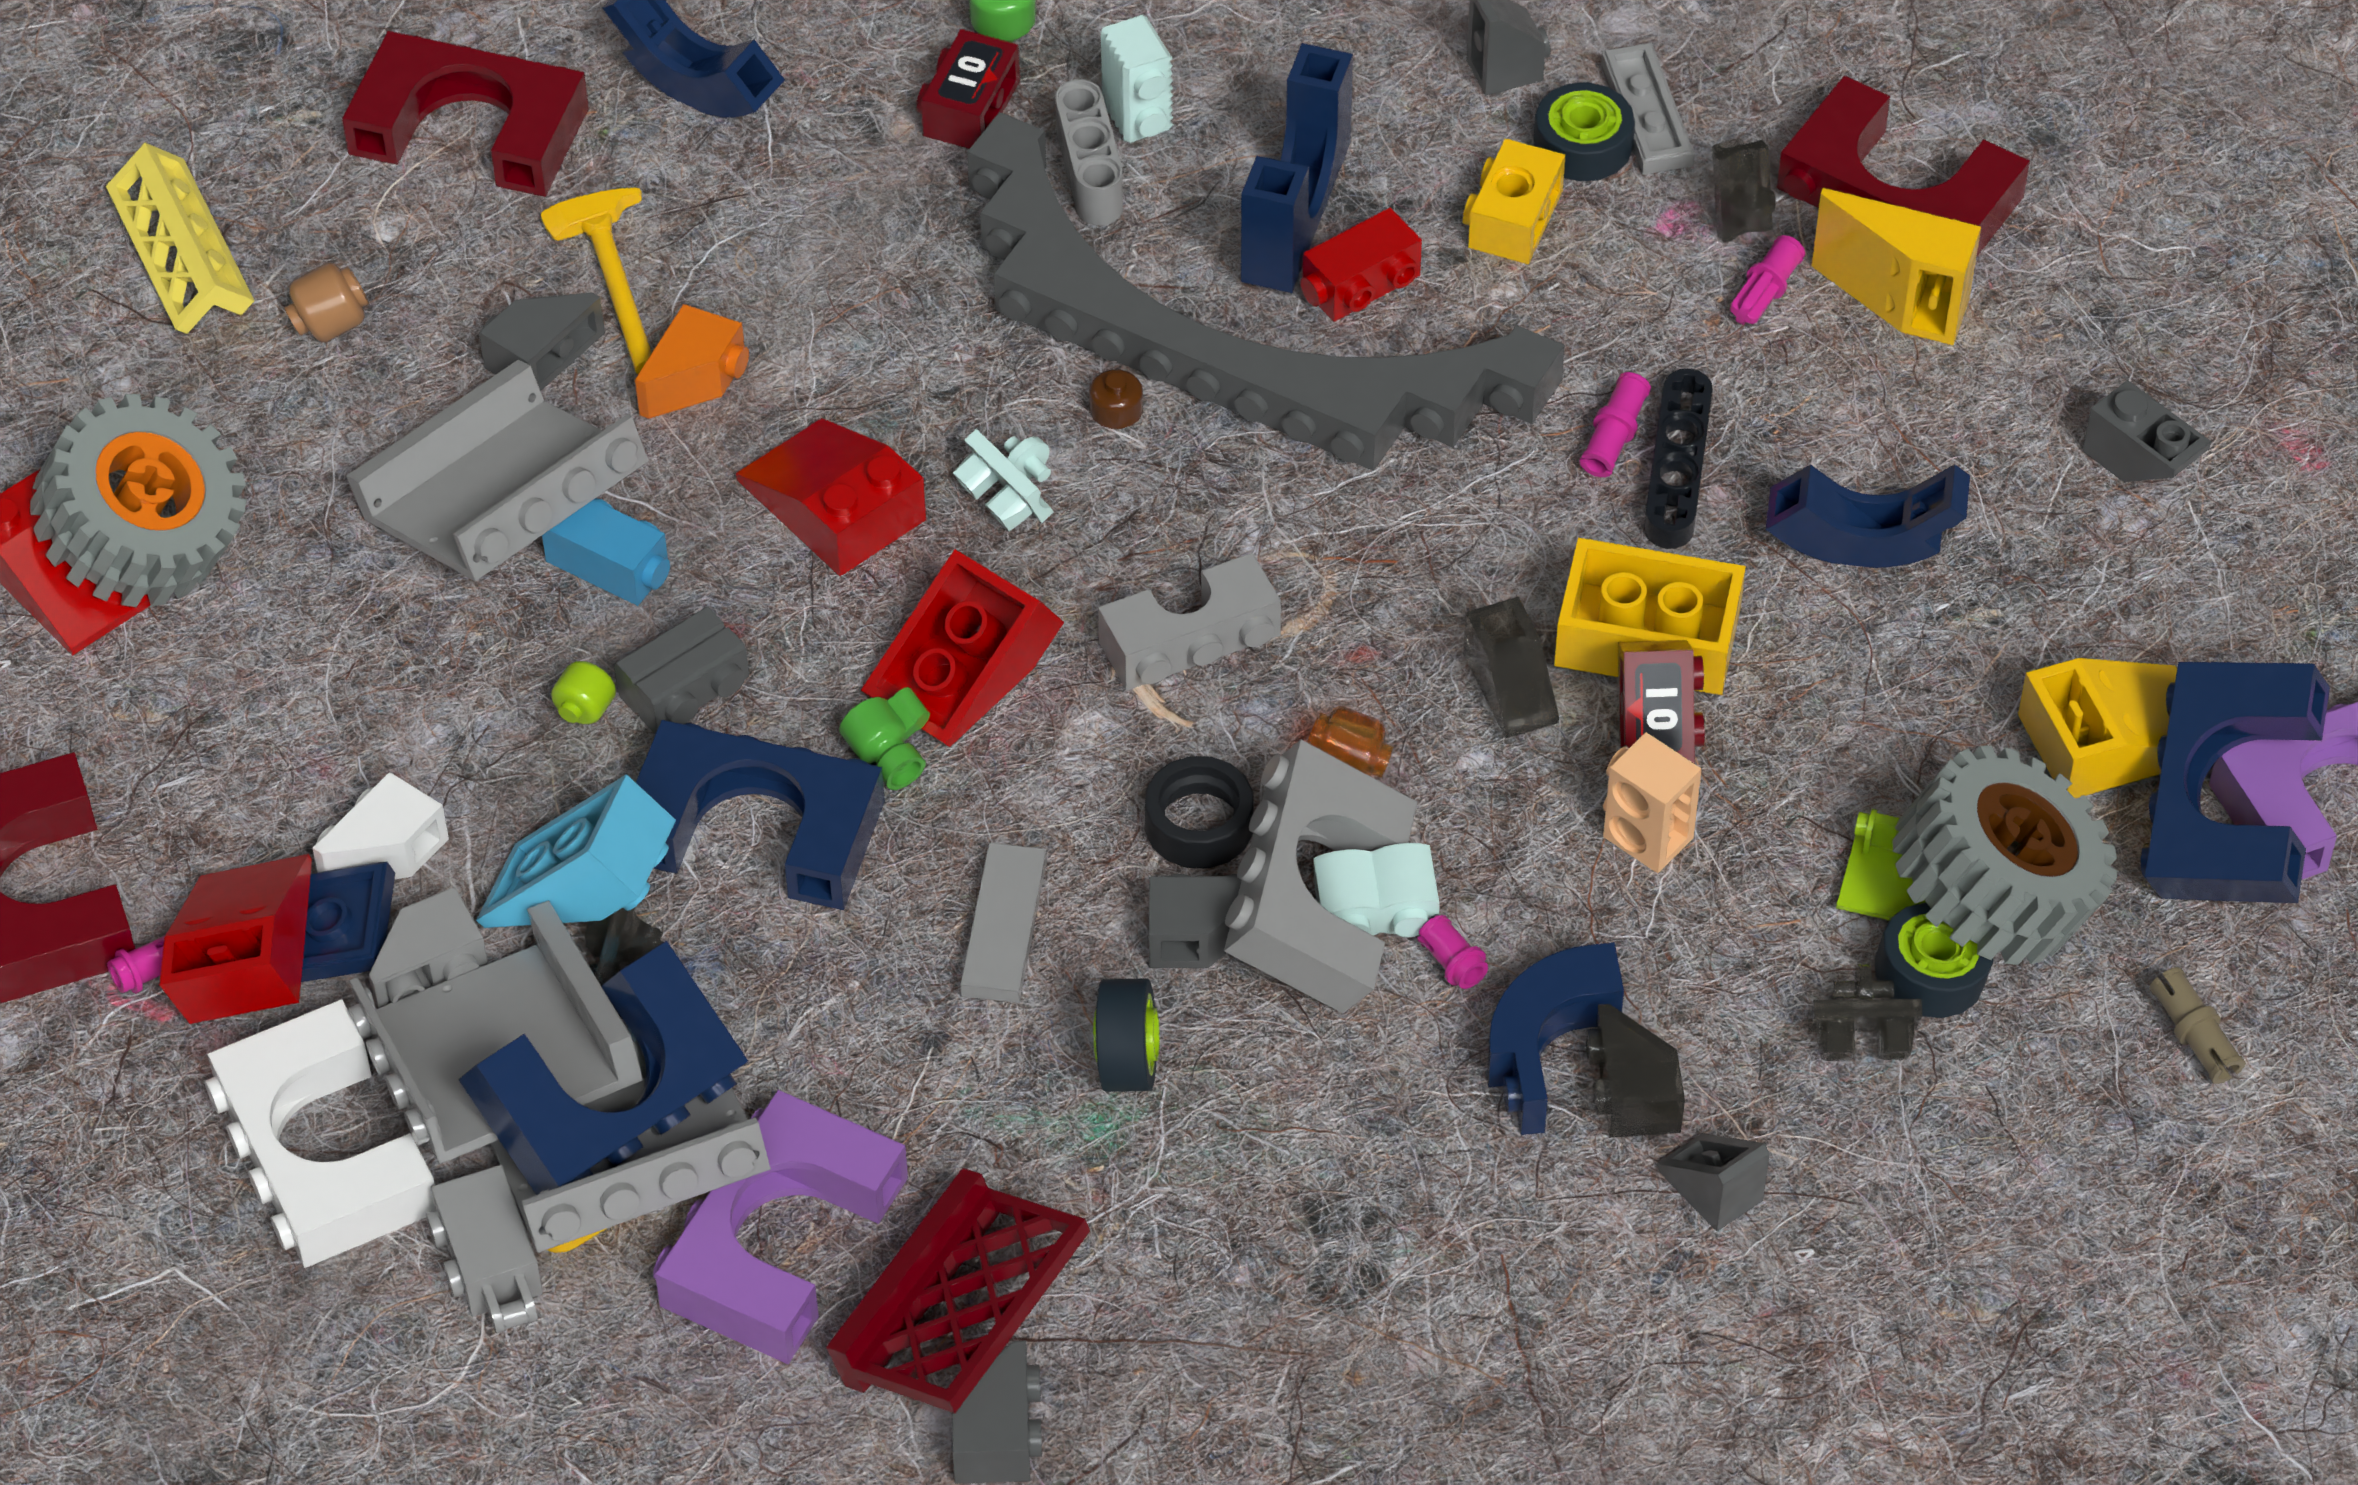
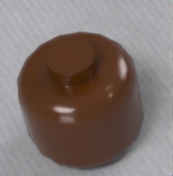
(1116, 399)

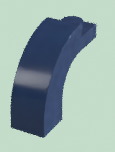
(690, 68)
(1866, 529)
(1536, 1009)

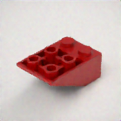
(239, 941)

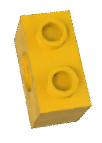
(1514, 200)

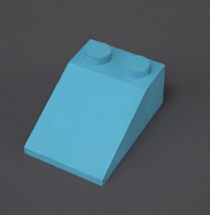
(584, 860)

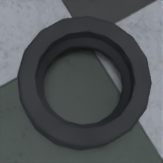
(1194, 847)

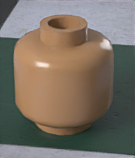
(326, 302)

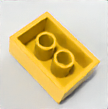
(1647, 596)

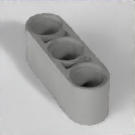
(1089, 152)

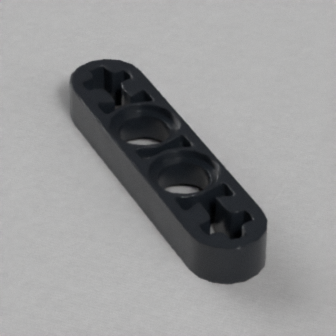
(1678, 457)

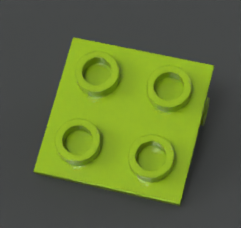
(1871, 877)

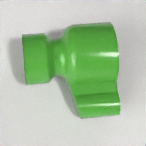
(878, 735)

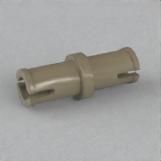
(2197, 1025)

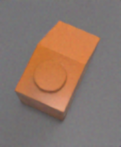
(691, 362)

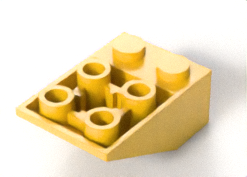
(1898, 262)
(2097, 720)

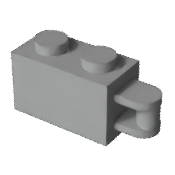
(487, 1247)

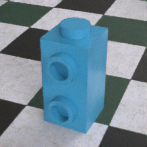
(609, 551)

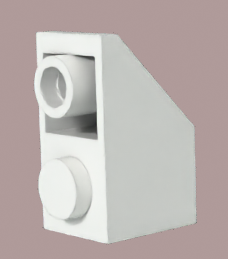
(385, 825)

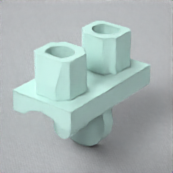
(1019, 495)

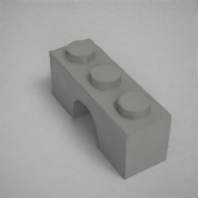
(1152, 643)

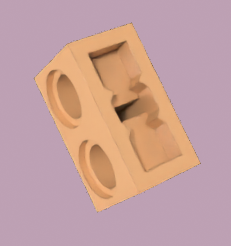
(1651, 801)

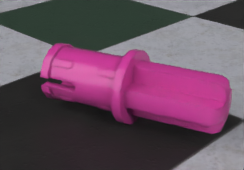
(1767, 279)

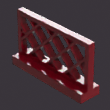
(921, 1278)

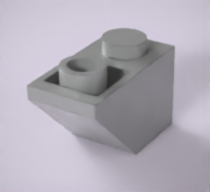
(427, 947)

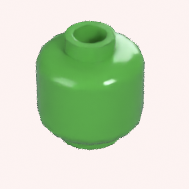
(1002, 18)

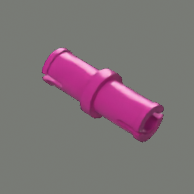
(1615, 424)

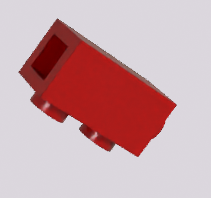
(1361, 265)

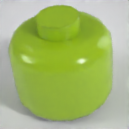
(583, 693)

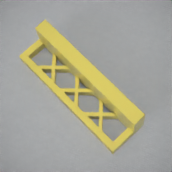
(182, 223)

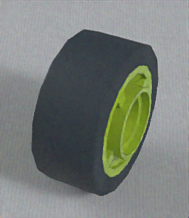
(1588, 126)
(1930, 964)
(1126, 1035)

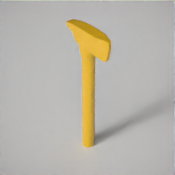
(594, 216)

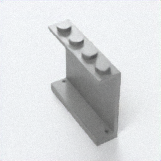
(492, 473)
(453, 1026)
(692, 1158)

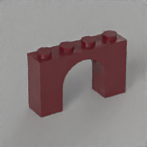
(420, 75)
(1849, 125)
(63, 938)

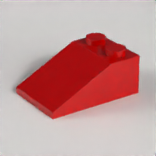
(838, 492)
(29, 576)
(964, 646)

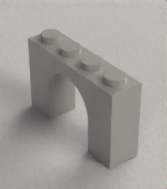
(1274, 916)

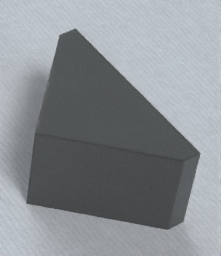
(1718, 1176)

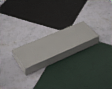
(1659, 132)
(1003, 922)

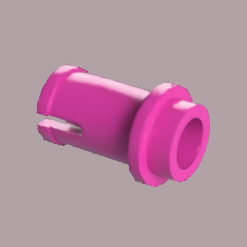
(1461, 962)
(136, 967)

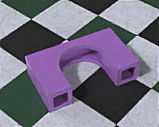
(2265, 786)
(731, 1291)

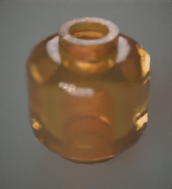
(1352, 739)

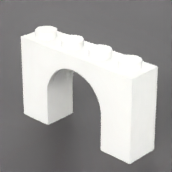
(318, 1204)

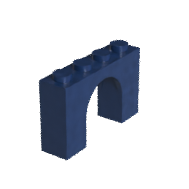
(1289, 195)
(2210, 713)
(836, 797)
(684, 1057)

